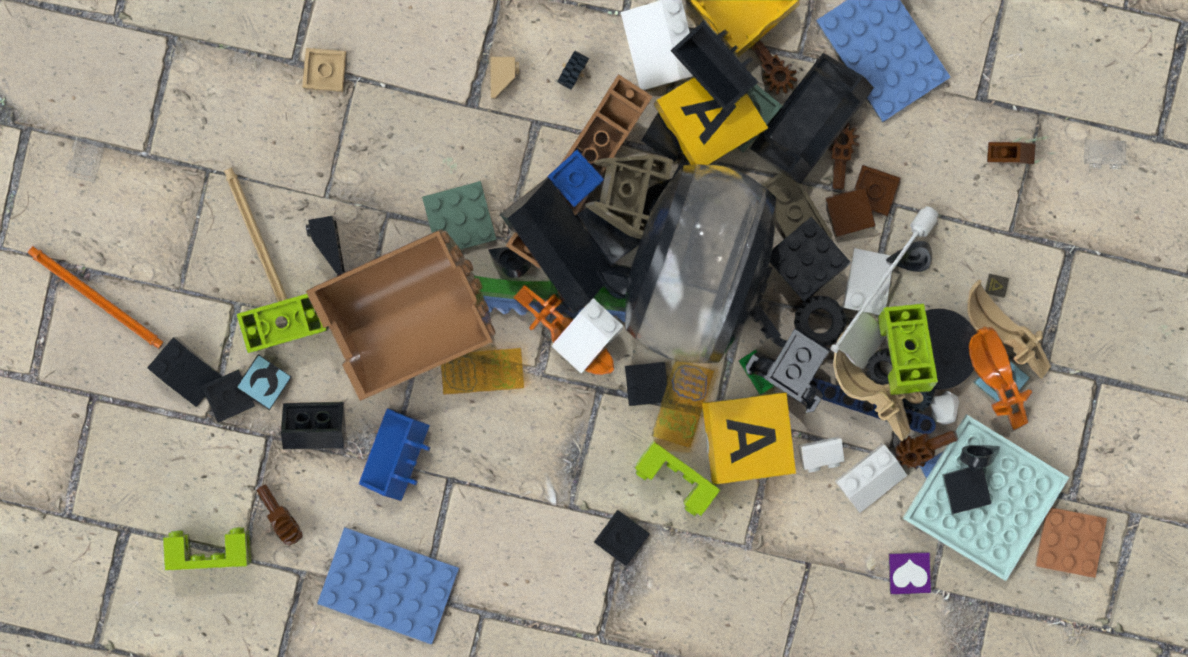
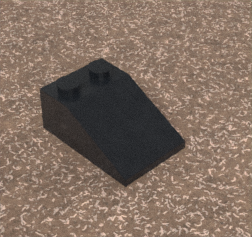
(326, 238)
(183, 370)

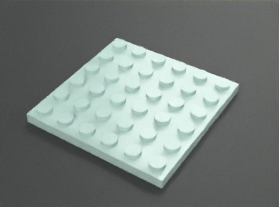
(1020, 496)

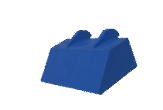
(394, 455)

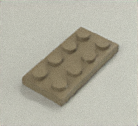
(793, 204)

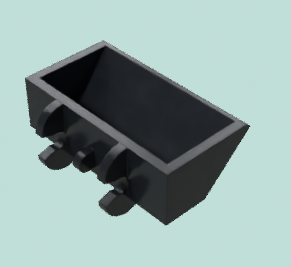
(715, 65)

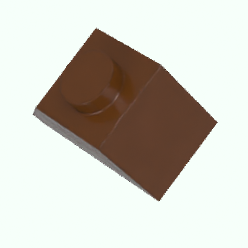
(1011, 152)

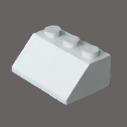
(871, 477)

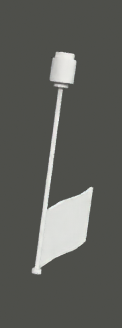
(863, 334)

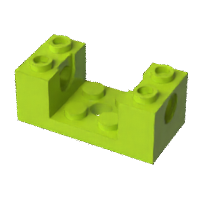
(260, 325)
(912, 369)
(702, 492)
(178, 551)

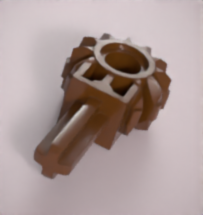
(773, 65)
(842, 154)
(918, 450)
(280, 518)

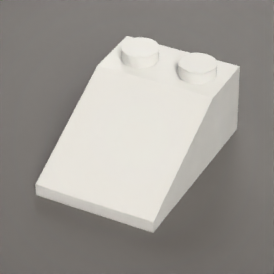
(864, 275)
(587, 336)

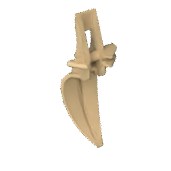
(1026, 345)
(860, 387)

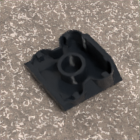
(662, 139)

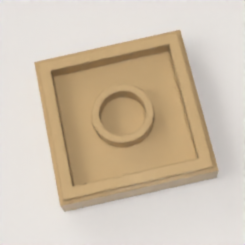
(324, 69)

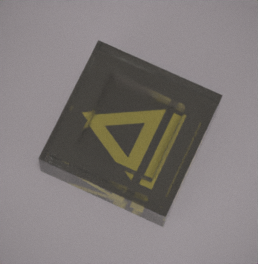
(996, 285)

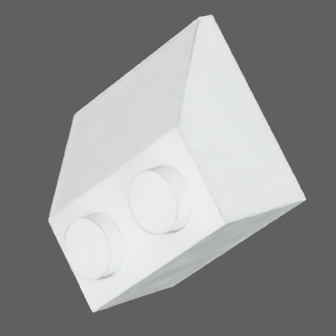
(821, 453)

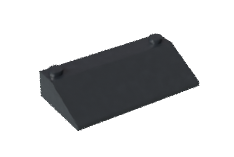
(812, 117)
(558, 244)

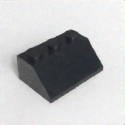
(312, 425)

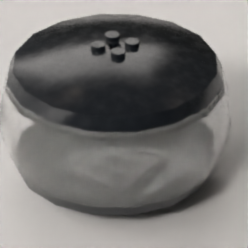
(701, 263)

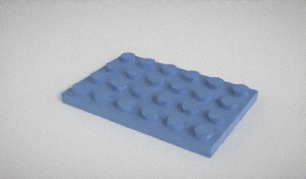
(886, 49)
(388, 585)

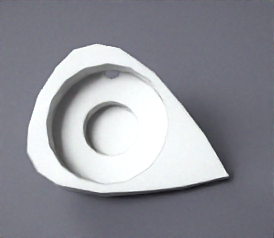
(945, 408)

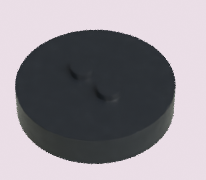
(950, 342)

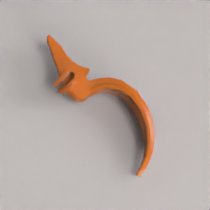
(601, 365)
(994, 368)

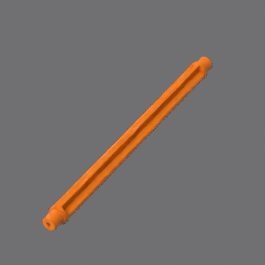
(95, 297)

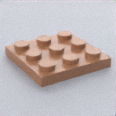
(1071, 542)

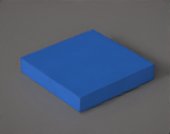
(575, 178)

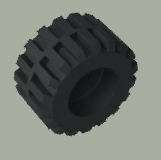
(832, 307)

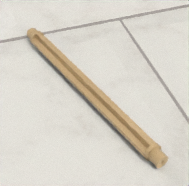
(255, 235)

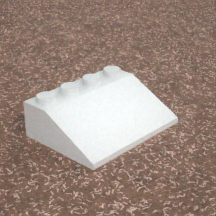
(651, 35)

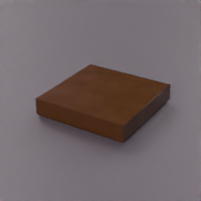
(879, 188)
(850, 211)

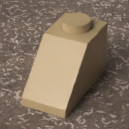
(502, 74)

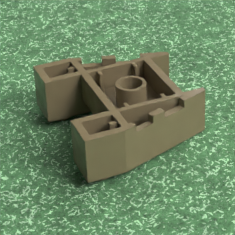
(626, 190)

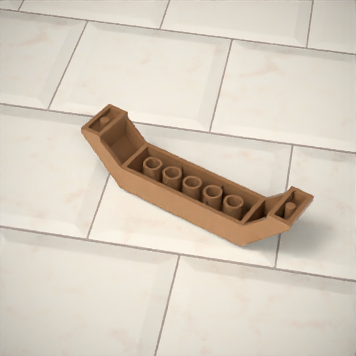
(601, 137)

